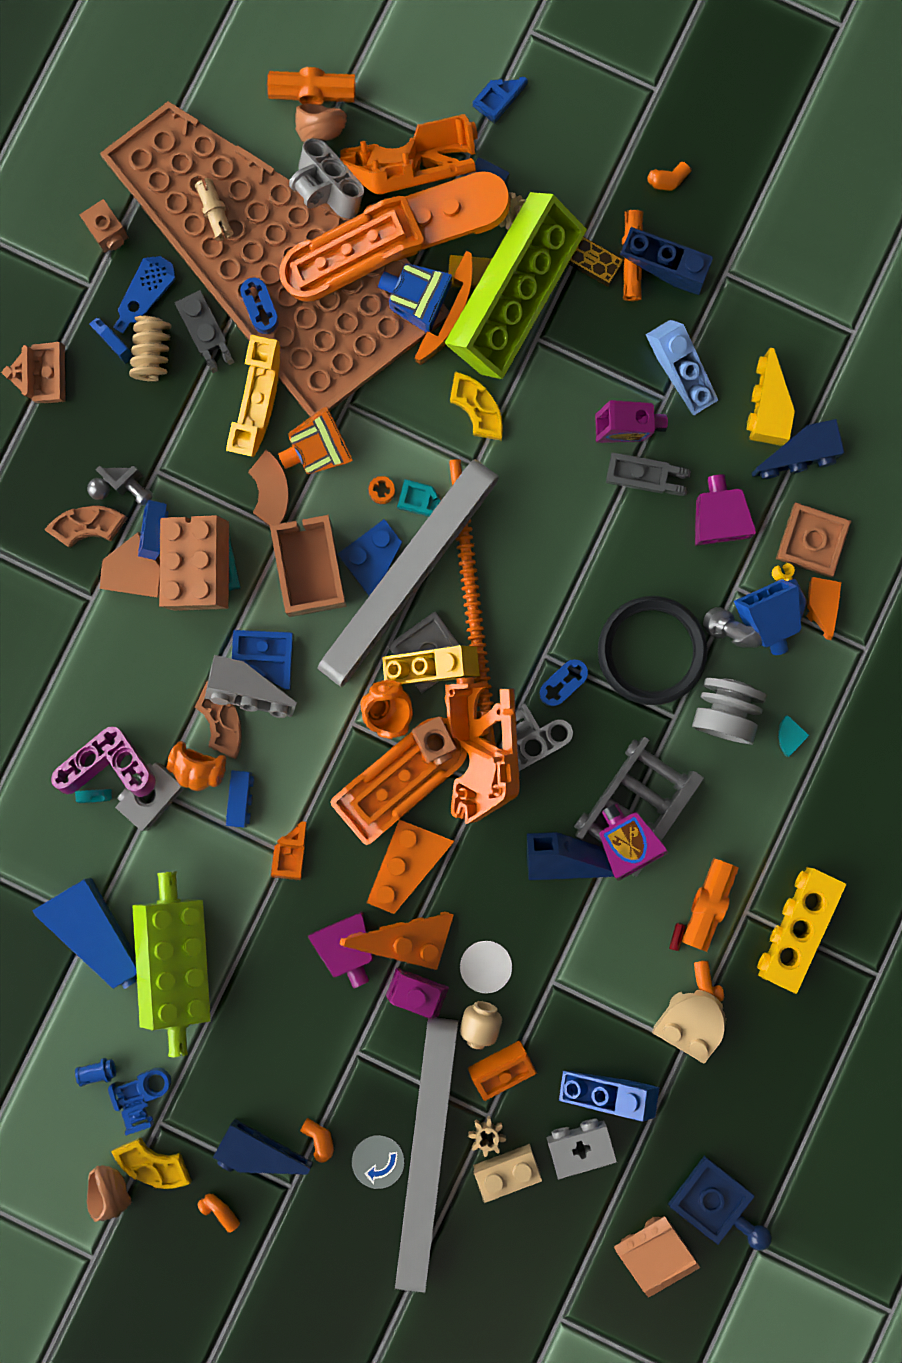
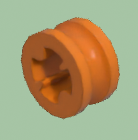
(389, 485)

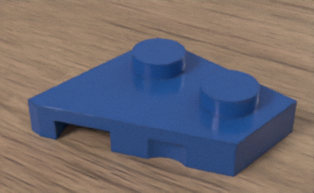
(371, 555)
(266, 653)

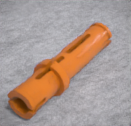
(632, 272)

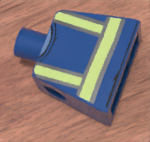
(417, 294)

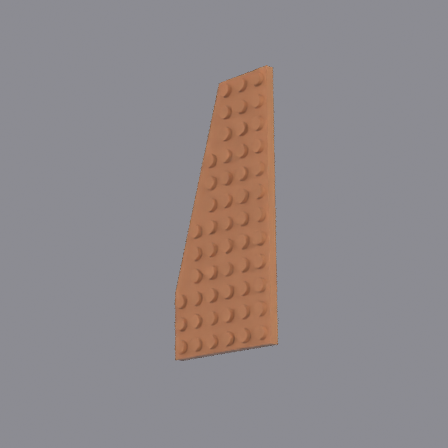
(324, 343)

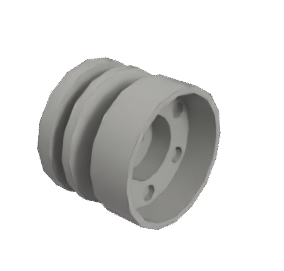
(729, 710)

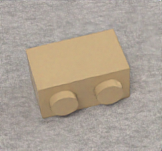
(507, 1173)

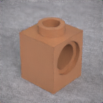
(434, 727)

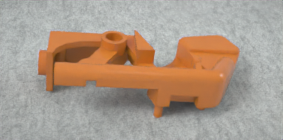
(395, 169)
(492, 771)

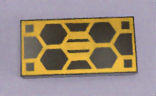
(596, 261)

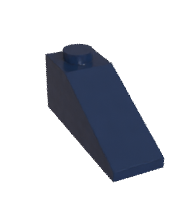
(253, 1152)

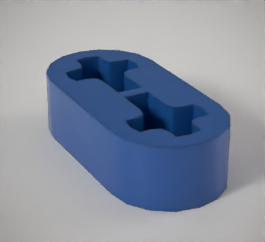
(265, 303)
(568, 687)

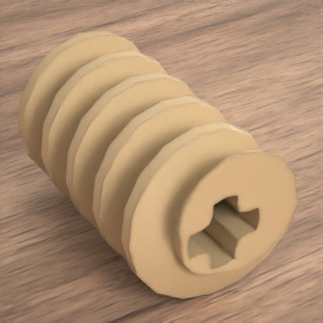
(148, 348)

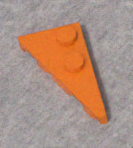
(412, 942)

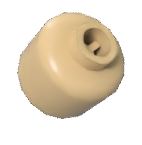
(480, 1025)

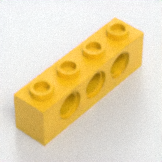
(816, 921)

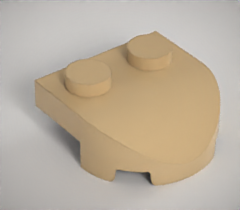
(693, 1024)

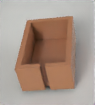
(194, 563)
(308, 566)

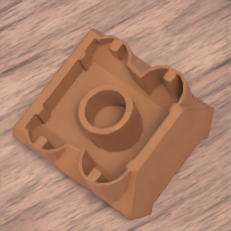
(656, 1256)

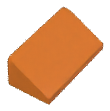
(502, 1070)

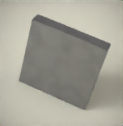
(426, 635)

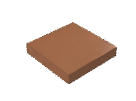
(813, 540)

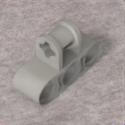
(326, 179)
(530, 730)

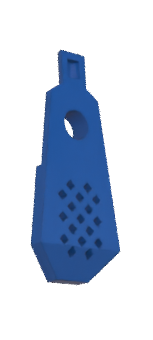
(141, 294)

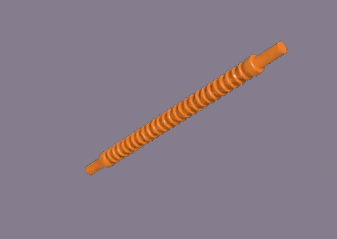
(472, 606)

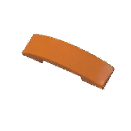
(433, 344)

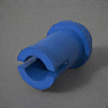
(96, 1072)

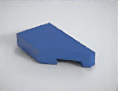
(498, 97)
(111, 339)

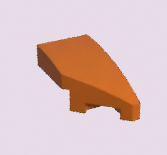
(823, 604)
(289, 854)

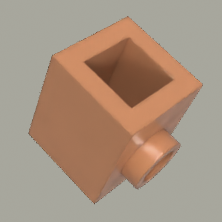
(104, 226)

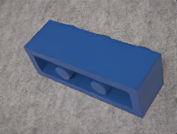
(150, 533)
(239, 799)

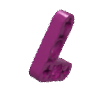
(112, 755)

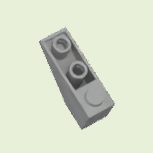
(240, 685)

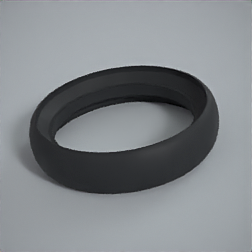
(694, 629)

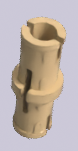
(214, 209)

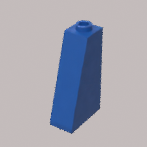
(91, 932)

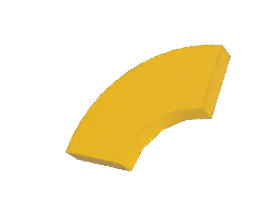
(479, 405)
(151, 1168)

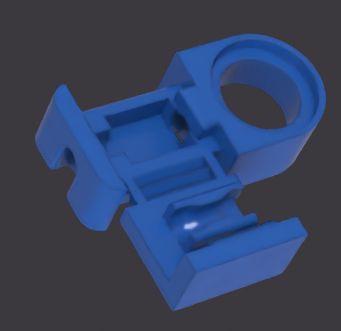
(131, 1099)

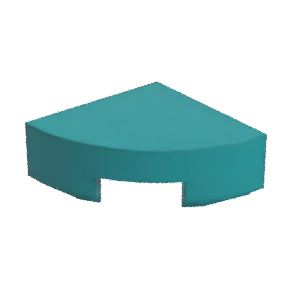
(790, 736)
(93, 796)

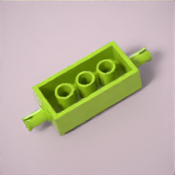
(171, 964)

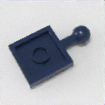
(715, 1203)

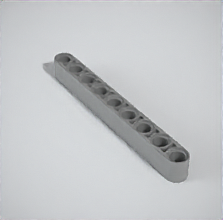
(408, 572)
(426, 1155)

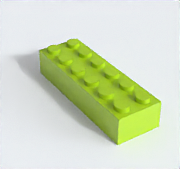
(516, 285)

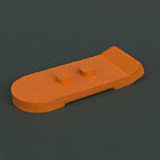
(459, 208)
(351, 250)
(393, 786)

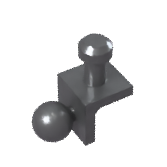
(121, 480)

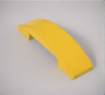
(258, 396)

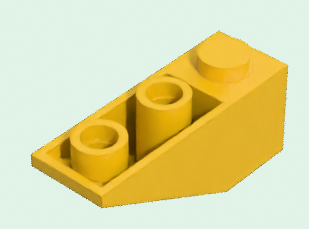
(773, 407)
(432, 665)

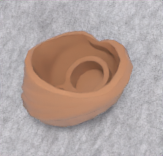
(319, 122)
(106, 1193)

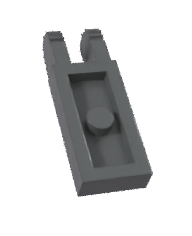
(203, 328)
(645, 474)

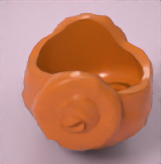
(387, 709)
(195, 769)

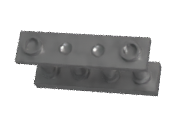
(667, 808)

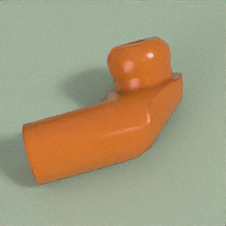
(669, 180)
(704, 980)
(322, 1140)
(213, 1204)

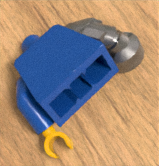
(766, 614)

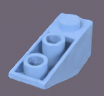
(682, 365)

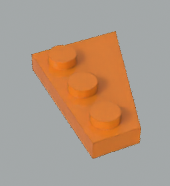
(406, 863)

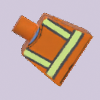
(316, 444)

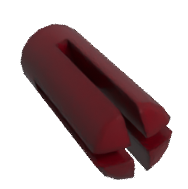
(677, 937)

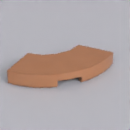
(272, 488)
(86, 522)
(224, 725)

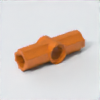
(311, 86)
(710, 904)

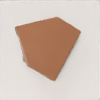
(40, 372)
(130, 573)

